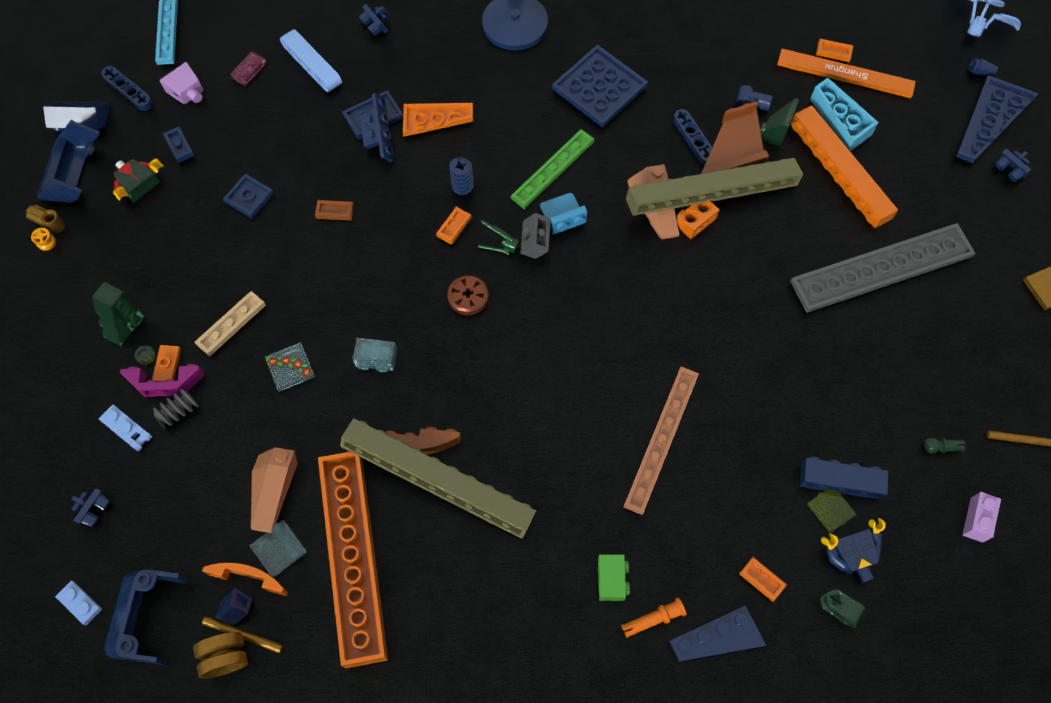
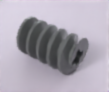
(174, 408)

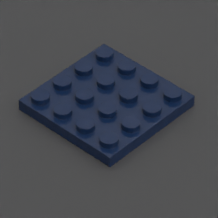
(599, 85)

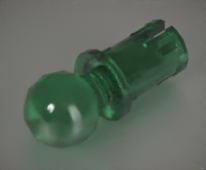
(933, 445)

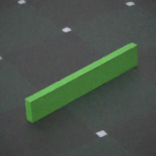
(552, 169)

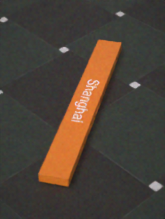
(846, 73)

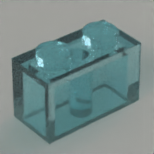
(374, 354)

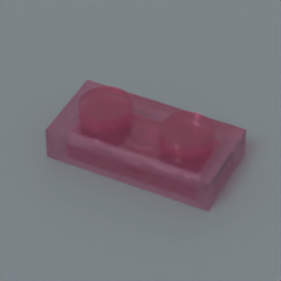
(248, 68)

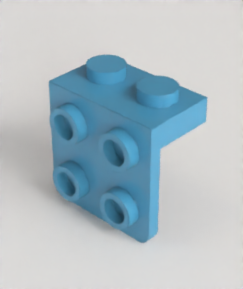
(563, 213)

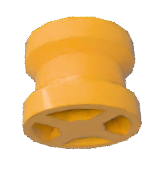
(38, 238)

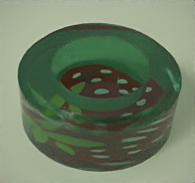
(145, 355)

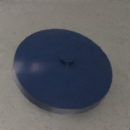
(515, 23)

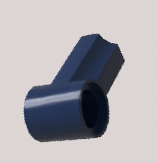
(747, 95)

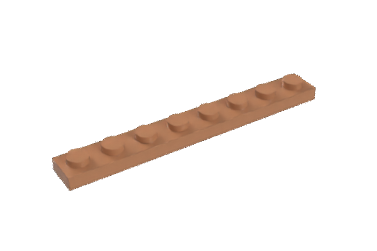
(661, 441)

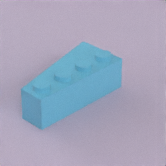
(843, 114)

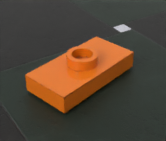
(834, 50)
(454, 225)
(166, 363)
(763, 579)

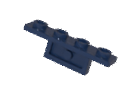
(376, 129)

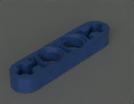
(127, 88)
(692, 138)

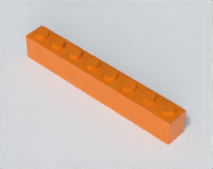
(843, 167)

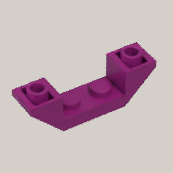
(187, 378)

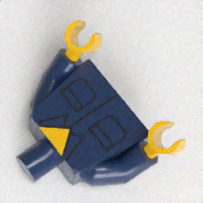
(856, 551)

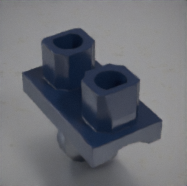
(380, 14)
(1016, 162)
(84, 515)

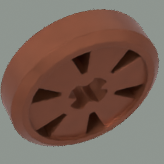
(478, 297)

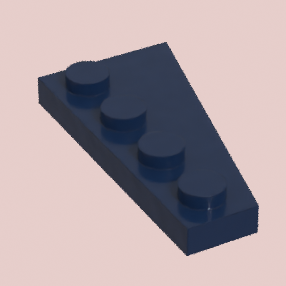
(723, 635)

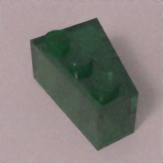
(116, 313)

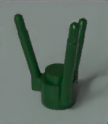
(510, 243)

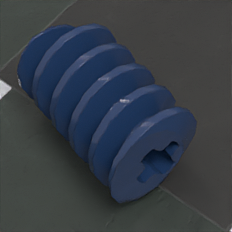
(461, 175)

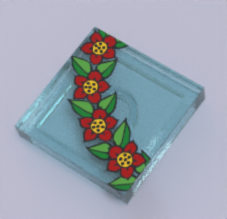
(289, 366)

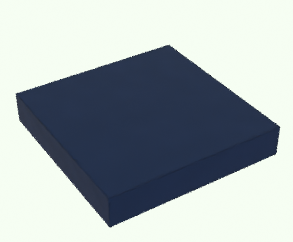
(248, 196)

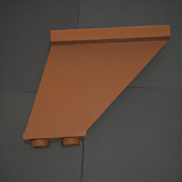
(738, 141)

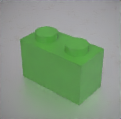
(612, 577)

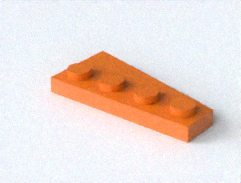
(429, 117)

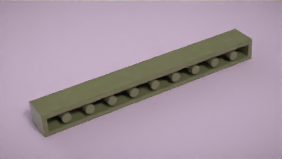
(713, 186)
(437, 478)

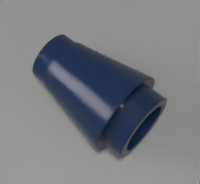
(982, 67)

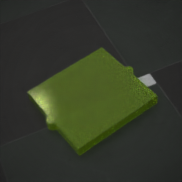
(831, 509)

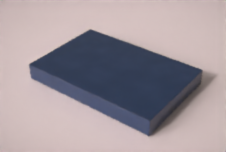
(353, 114)

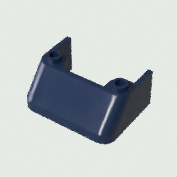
(66, 163)
(120, 642)

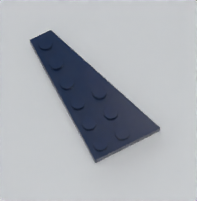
(993, 113)

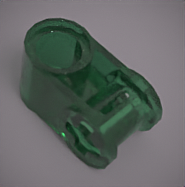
(845, 608)

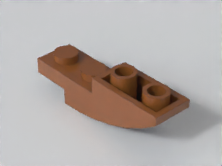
(429, 440)

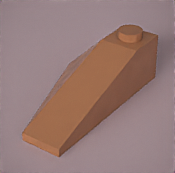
(662, 221)
(270, 485)

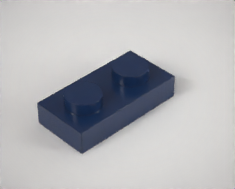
(178, 144)

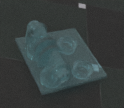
(278, 549)

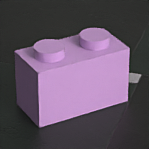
(981, 517)

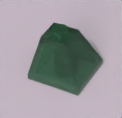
(778, 123)

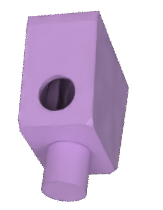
(183, 84)

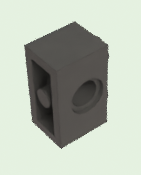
(535, 236)

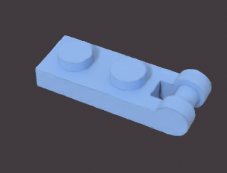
(125, 427)

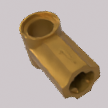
(45, 218)

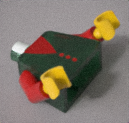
(135, 178)

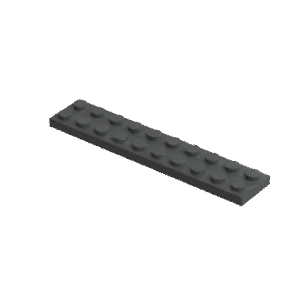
(882, 267)

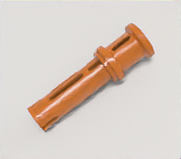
(663, 614)

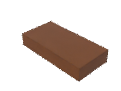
(334, 210)

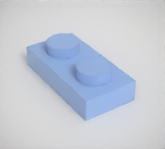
(78, 602)

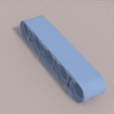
(310, 60)

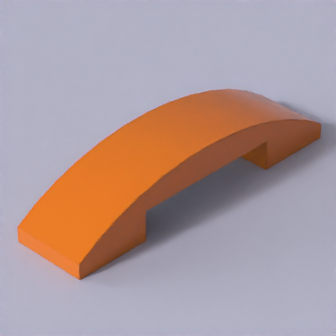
(223, 570)

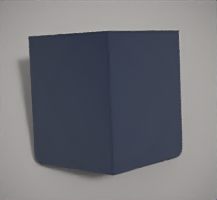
(234, 607)

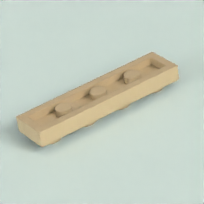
(230, 323)

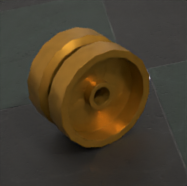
(220, 655)

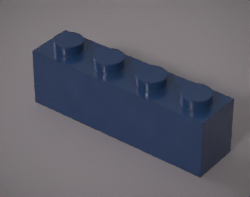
(844, 478)

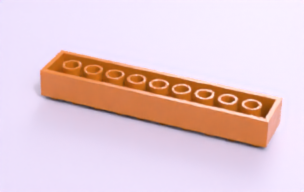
(352, 561)

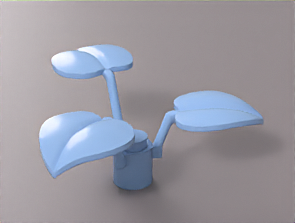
(979, 24)

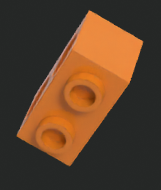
(699, 219)

